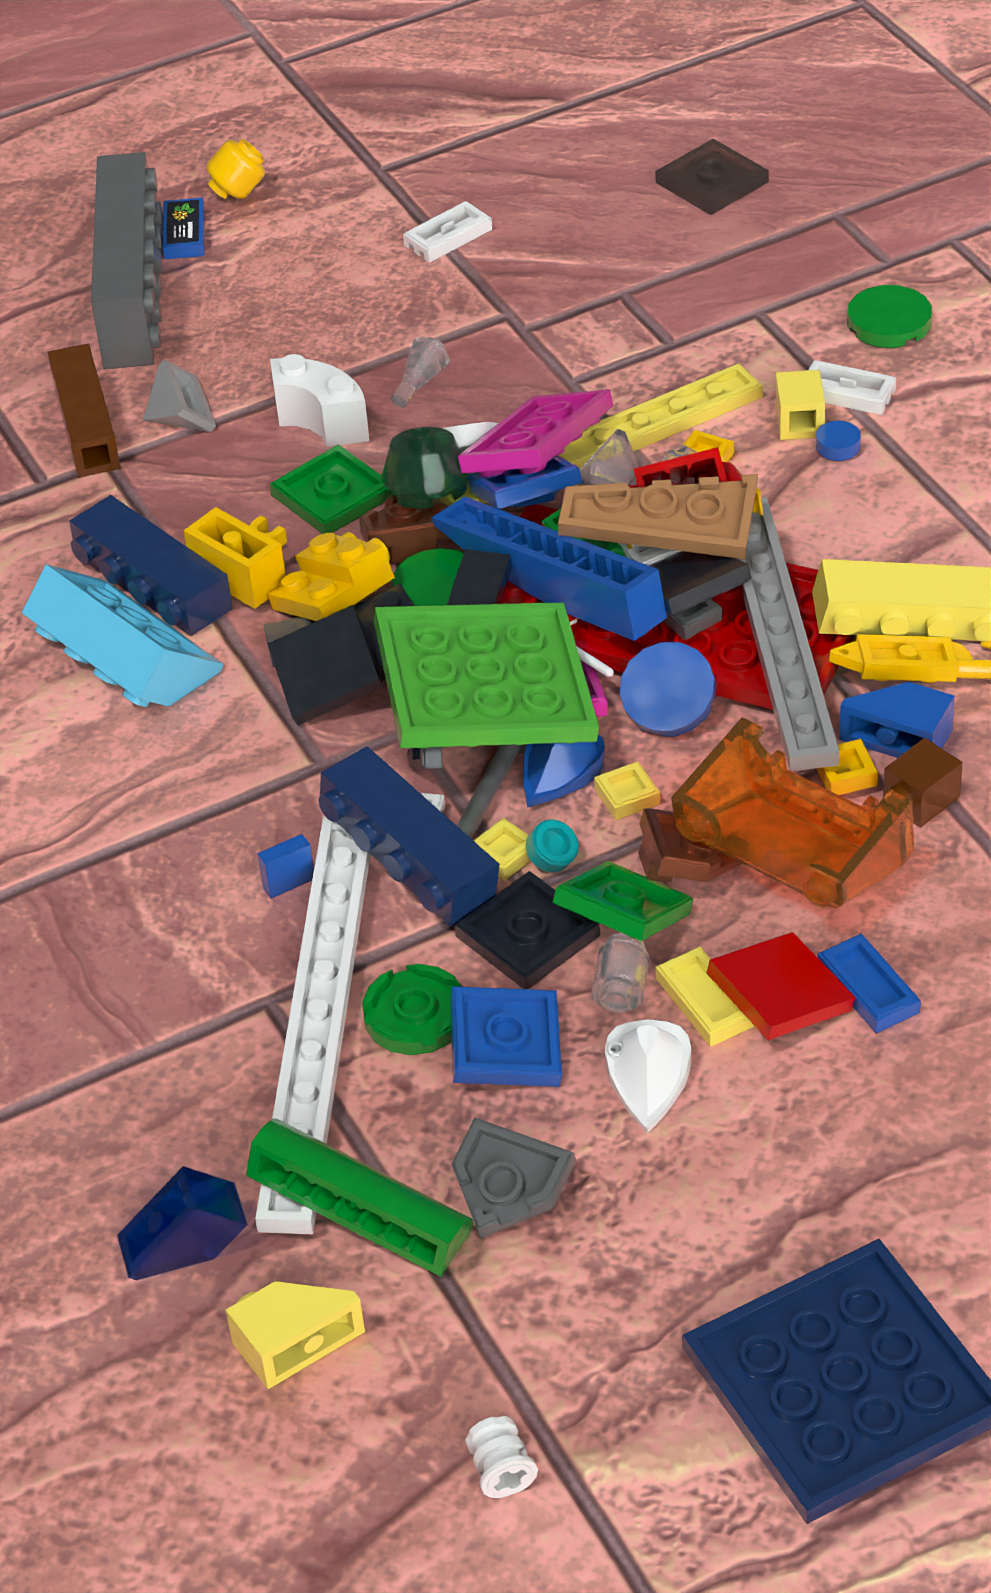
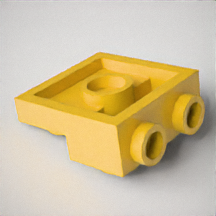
(332, 576)

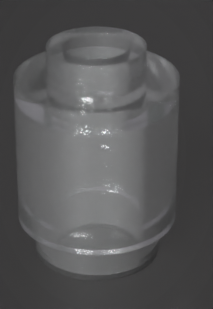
(620, 973)

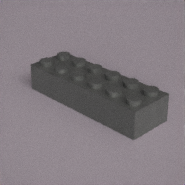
(127, 261)

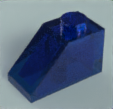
(182, 1225)

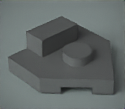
(508, 1175)

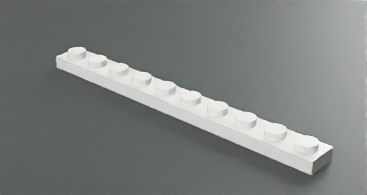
(318, 1009)

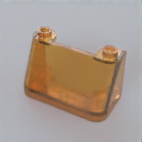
(789, 826)

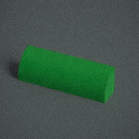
(357, 1196)

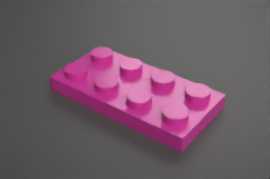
(535, 433)

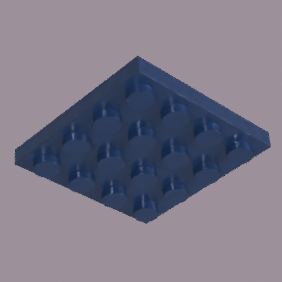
(843, 1379)

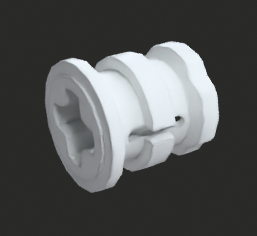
(500, 1457)

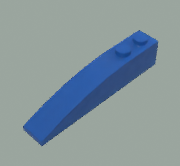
(559, 568)

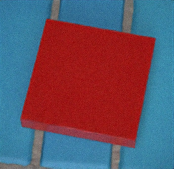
(780, 985)

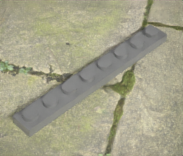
(785, 651)

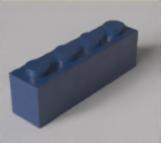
(150, 565)
(408, 835)

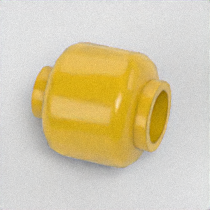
(235, 169)

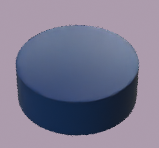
(838, 440)

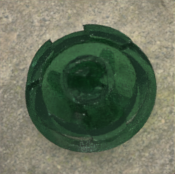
(423, 467)

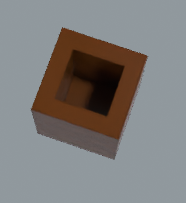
(927, 778)

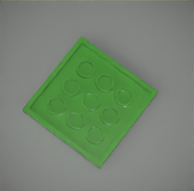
(484, 675)

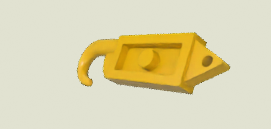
(910, 658)

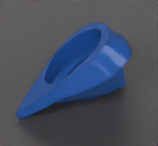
(560, 768)

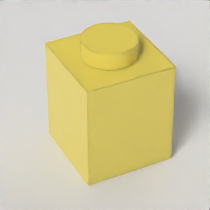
(799, 404)

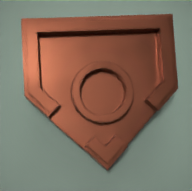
(402, 528)
(669, 854)

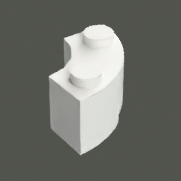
(319, 400)

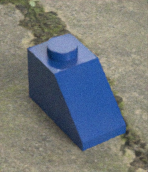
(897, 718)

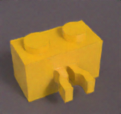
(244, 552)

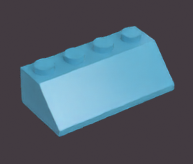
(118, 637)

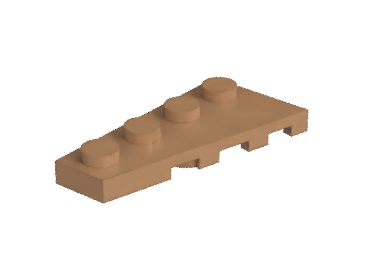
(687, 517)

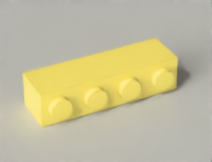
(903, 599)

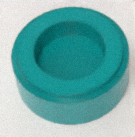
(552, 845)

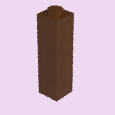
(83, 410)

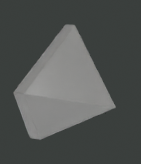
(178, 400)

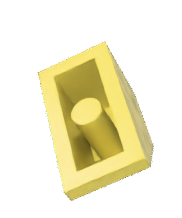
(292, 1327)

